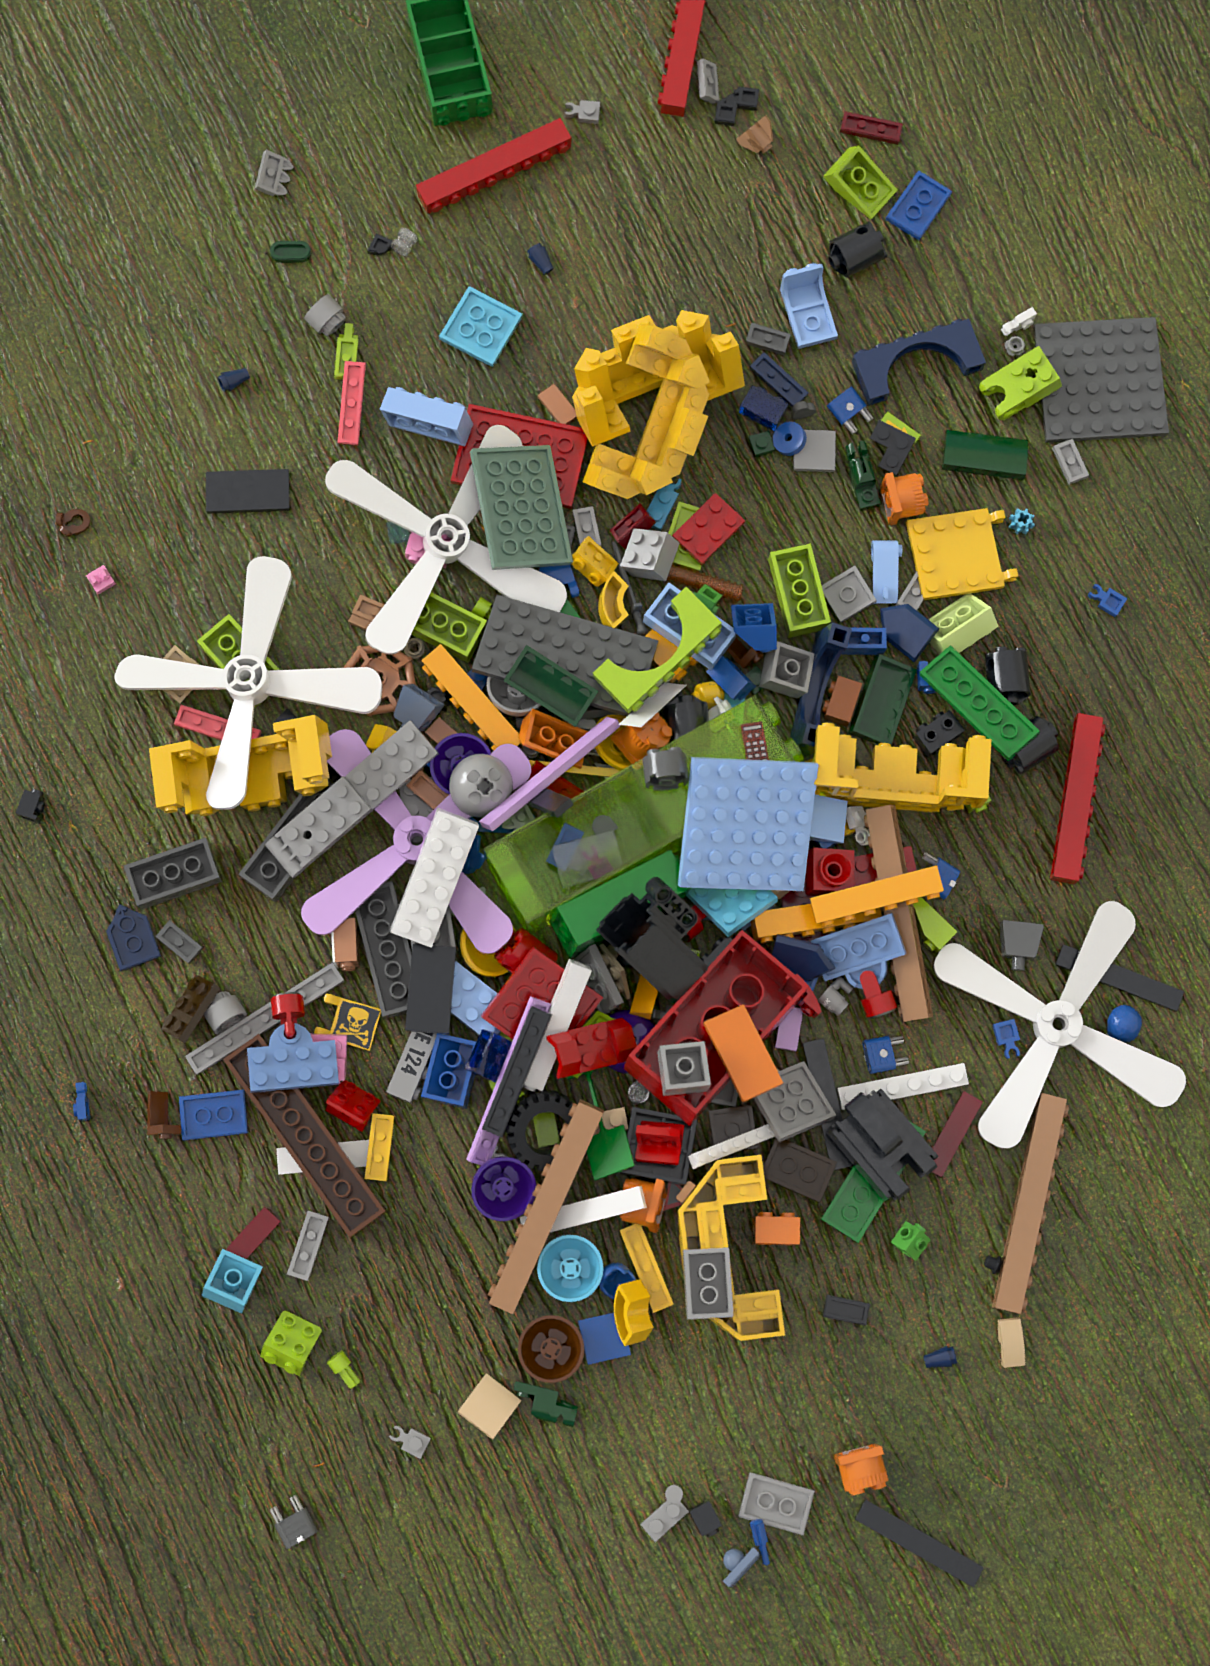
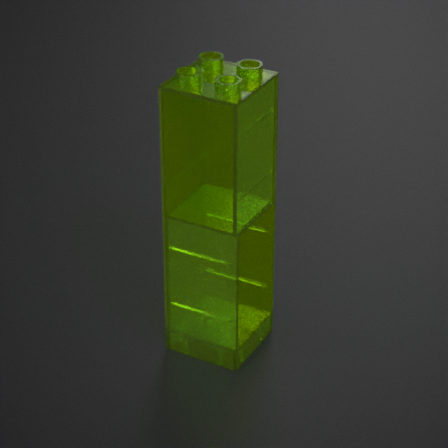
(645, 818)

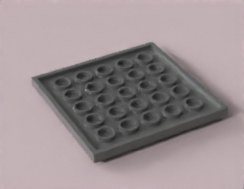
(1107, 380)

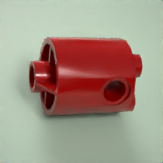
(518, 947)

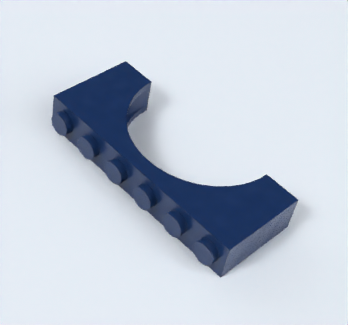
(954, 341)
(827, 647)

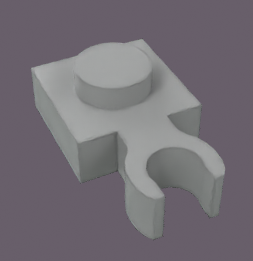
(587, 111)
(413, 1442)

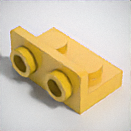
(593, 562)

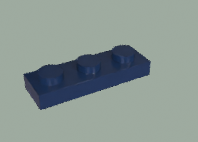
(778, 380)

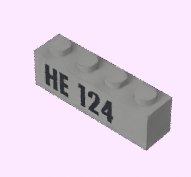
(412, 1067)

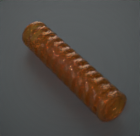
(698, 580)

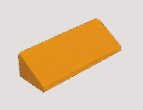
(644, 999)

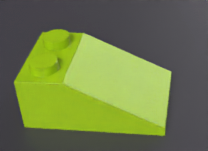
(860, 181)

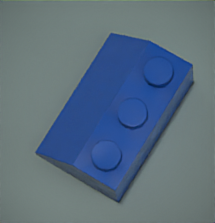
(756, 625)
(446, 1074)

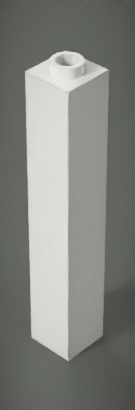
(563, 1008)

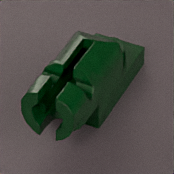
(862, 476)
(546, 1405)

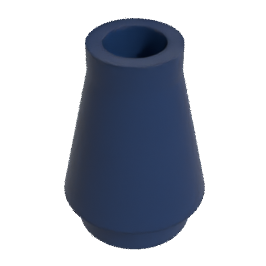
(540, 257)
(231, 379)
(941, 1358)

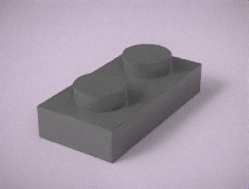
(767, 339)
(179, 942)

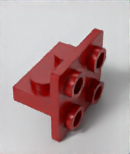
(352, 1105)
(659, 1142)

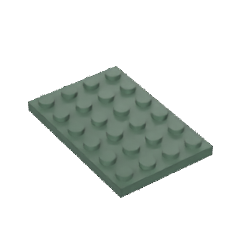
(521, 507)

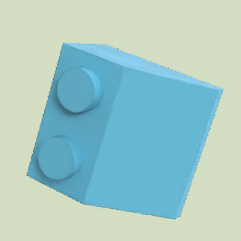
(231, 1281)

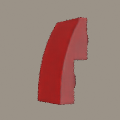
(809, 1003)

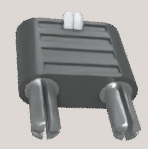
(295, 1527)

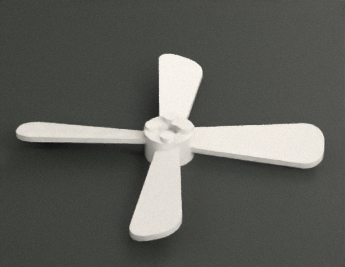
(399, 615)
(338, 688)
(1012, 1107)

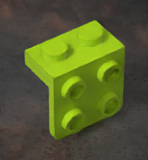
(290, 1343)

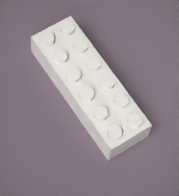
(434, 877)

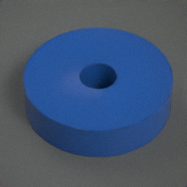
(797, 442)

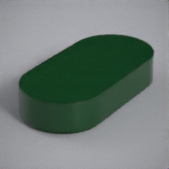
(290, 251)

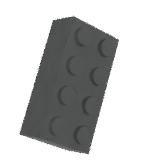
(173, 873)

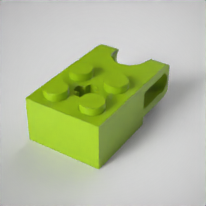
(1018, 384)

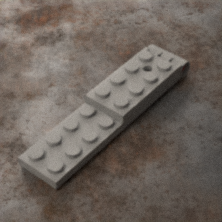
(351, 799)

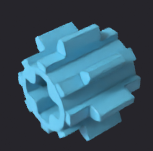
(1020, 526)

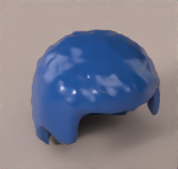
(1124, 1023)
(613, 1276)

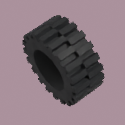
(521, 1116)

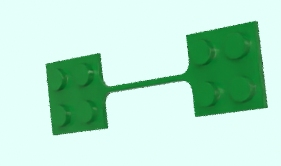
(609, 1149)

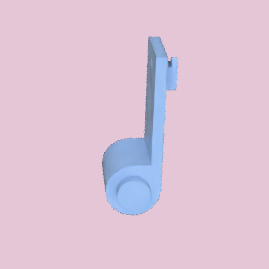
(885, 570)

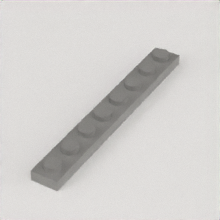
(260, 1021)

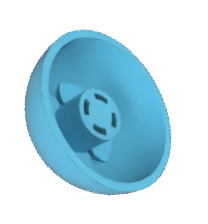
(577, 1252)

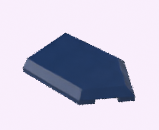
(907, 629)
(132, 939)
(802, 957)

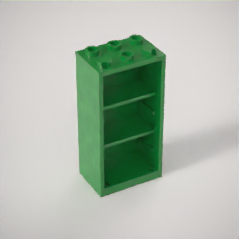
(449, 60)
(578, 919)

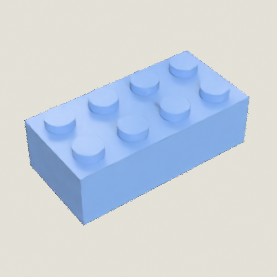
(426, 416)
(665, 621)
(470, 1000)

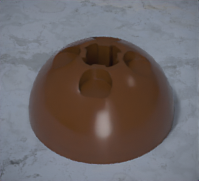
(548, 1366)

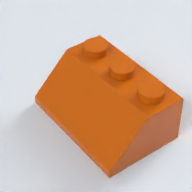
(549, 734)

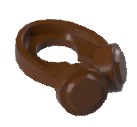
(63, 518)

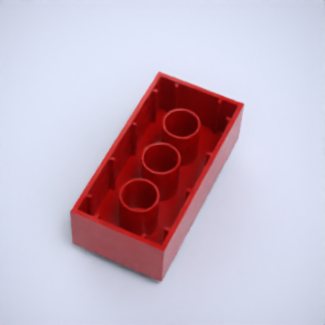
(737, 977)

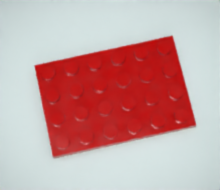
(566, 444)

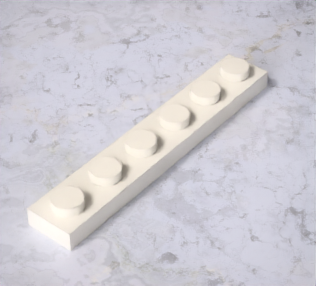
(909, 1084)

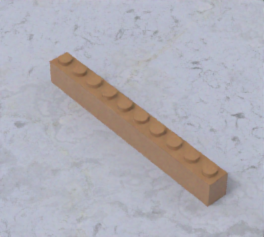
(890, 862)
(1029, 1204)
(546, 1206)

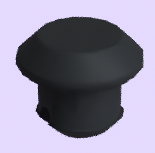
(993, 1263)

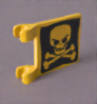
(354, 1020)

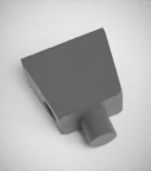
(1019, 941)

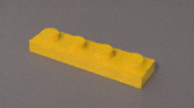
(646, 1266)

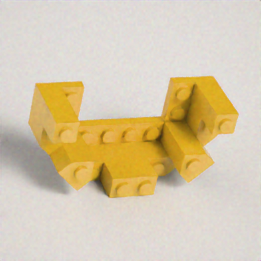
(608, 380)
(673, 423)
(295, 752)
(893, 779)
(704, 1227)

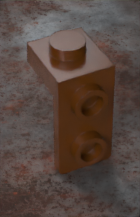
(742, 655)
(158, 1116)

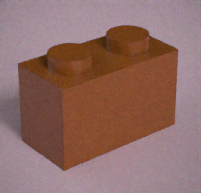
(842, 701)

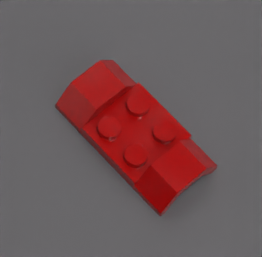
(592, 1046)

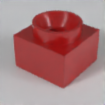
(838, 861)

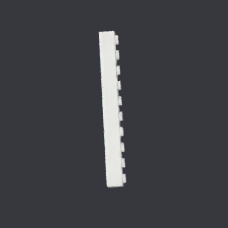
(731, 1146)

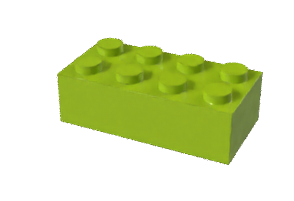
(799, 590)
(450, 626)
(224, 643)

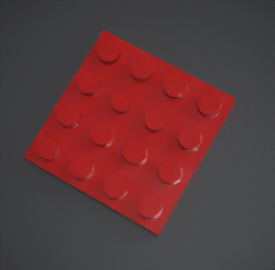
(538, 978)

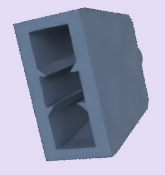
(416, 706)

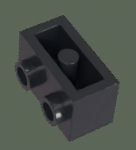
(938, 733)

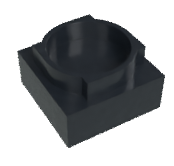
(669, 1173)

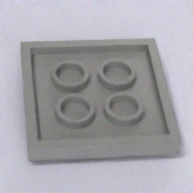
(795, 1104)

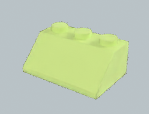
(962, 624)

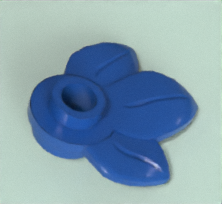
(475, 858)

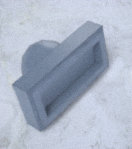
(739, 1564)

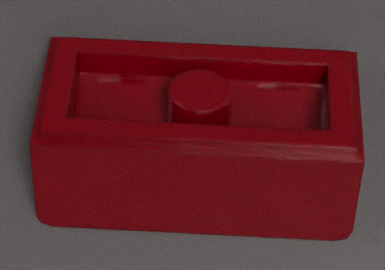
(638, 518)

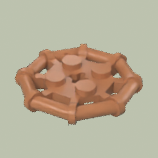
(389, 671)

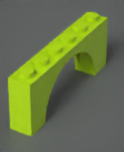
(632, 687)

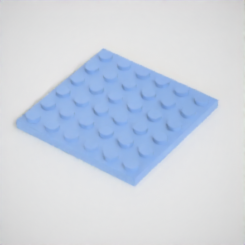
(747, 824)

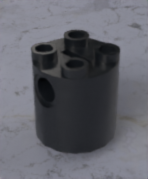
(856, 249)
(1009, 673)
(685, 715)
(1038, 749)

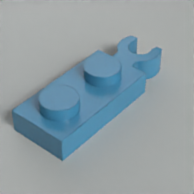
(663, 504)

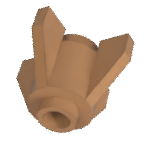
(758, 136)

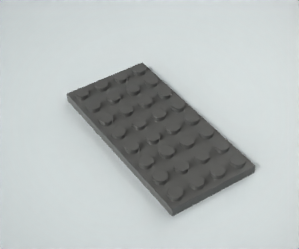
(562, 638)

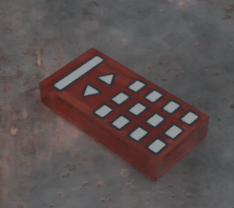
(754, 741)

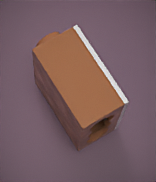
(346, 945)

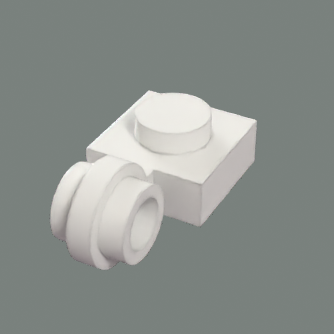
(855, 821)

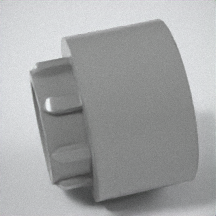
(325, 316)
(224, 1012)

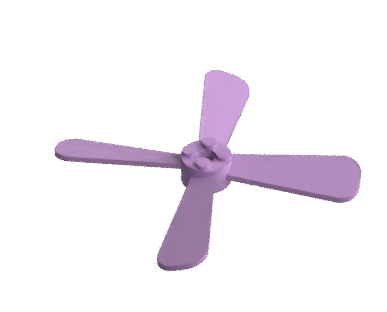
(478, 915)

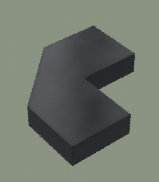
(740, 98)

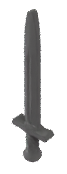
(635, 607)

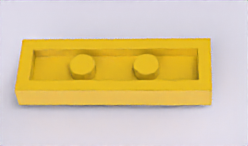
(379, 1147)

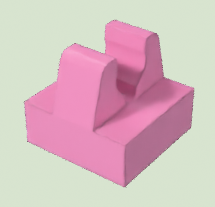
(100, 579)

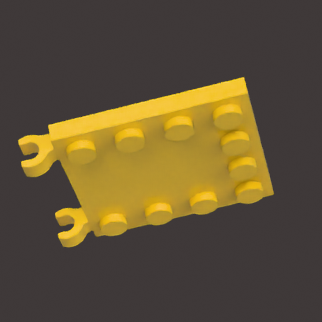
(957, 553)

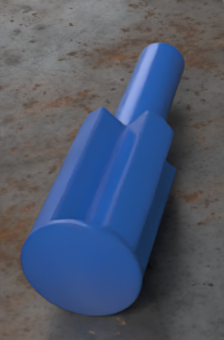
(760, 1538)

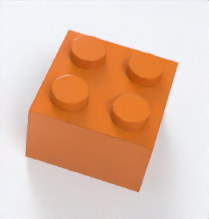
(775, 1230)

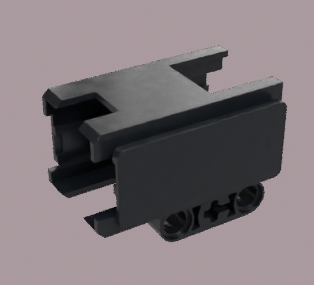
(653, 938)
(881, 1143)

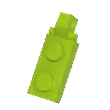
(346, 350)

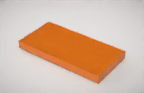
(743, 1053)

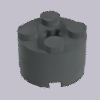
(665, 769)

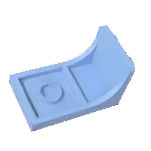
(807, 305)

